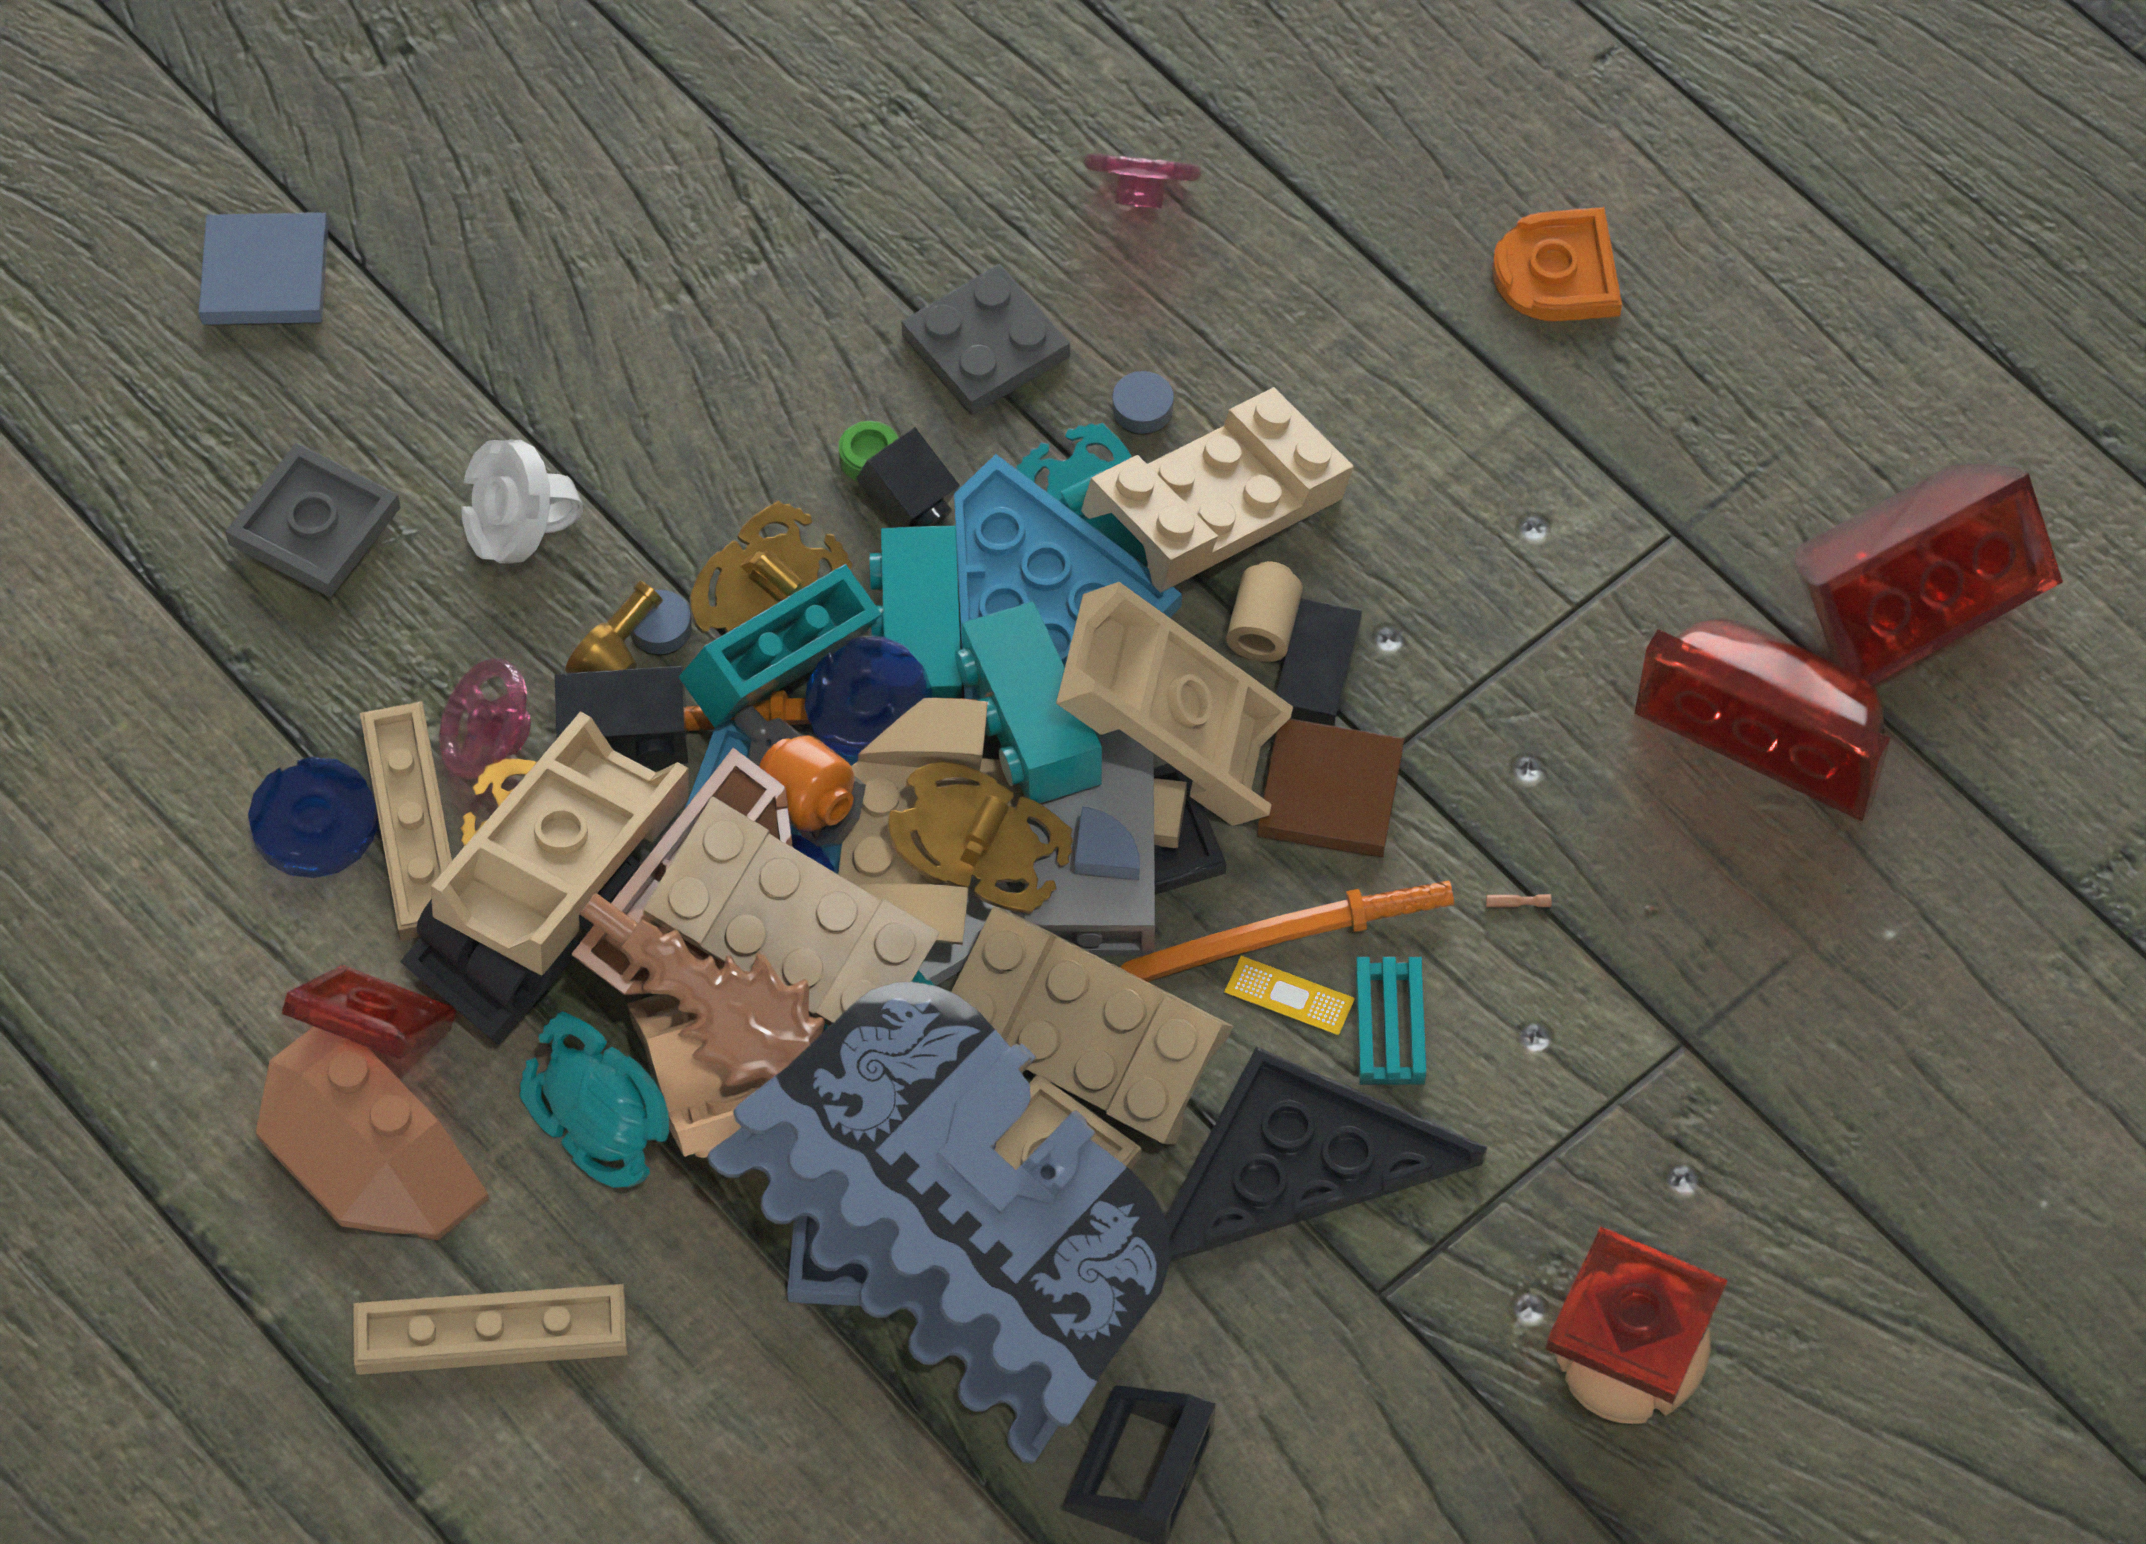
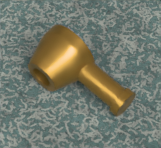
(604, 645)

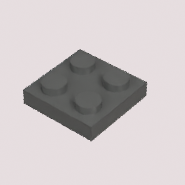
(985, 339)
(313, 519)

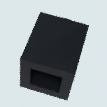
(909, 482)

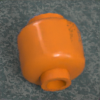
(815, 781)

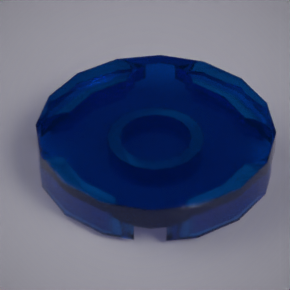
(863, 692)
(313, 817)

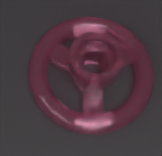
(1141, 179)
(496, 724)

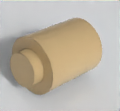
(1264, 612)

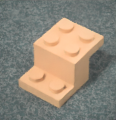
(693, 1089)

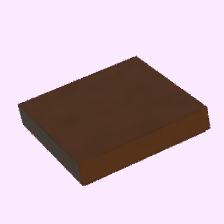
(1331, 787)

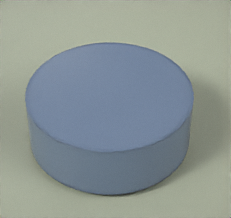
(1142, 402)
(664, 627)

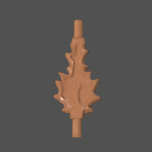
(742, 1018)

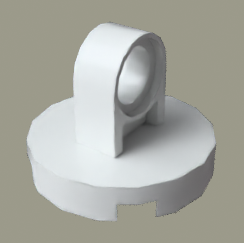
(514, 501)

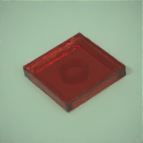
(369, 1011)
(1636, 1315)

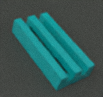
(1390, 972)

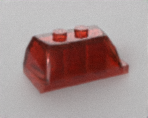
(1927, 567)
(1768, 709)

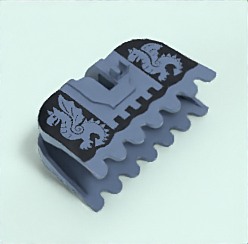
(894, 1156)

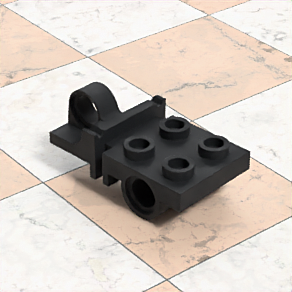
(482, 982)

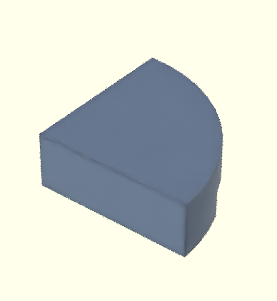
(1105, 847)

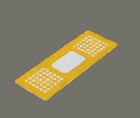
(1289, 995)

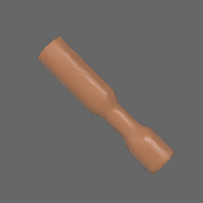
(1539, 900)

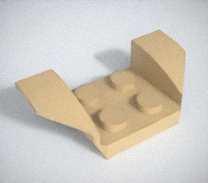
(923, 735)

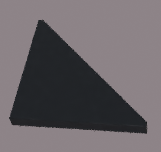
(1301, 1149)

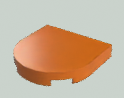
(1559, 266)

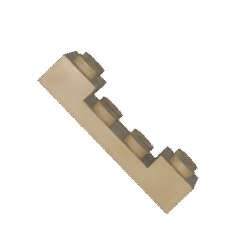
(1223, 488)
(1173, 696)
(555, 845)
(752, 894)
(1091, 1023)

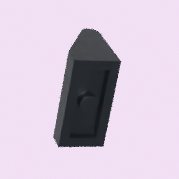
(1156, 1516)

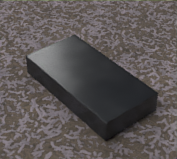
(1319, 660)

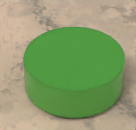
(861, 443)

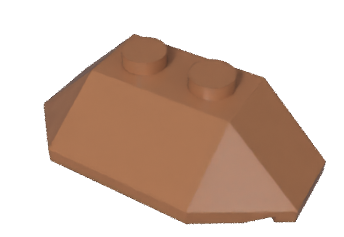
(738, 785)
(363, 1140)

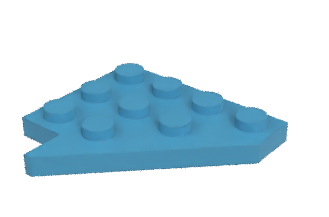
(1030, 547)

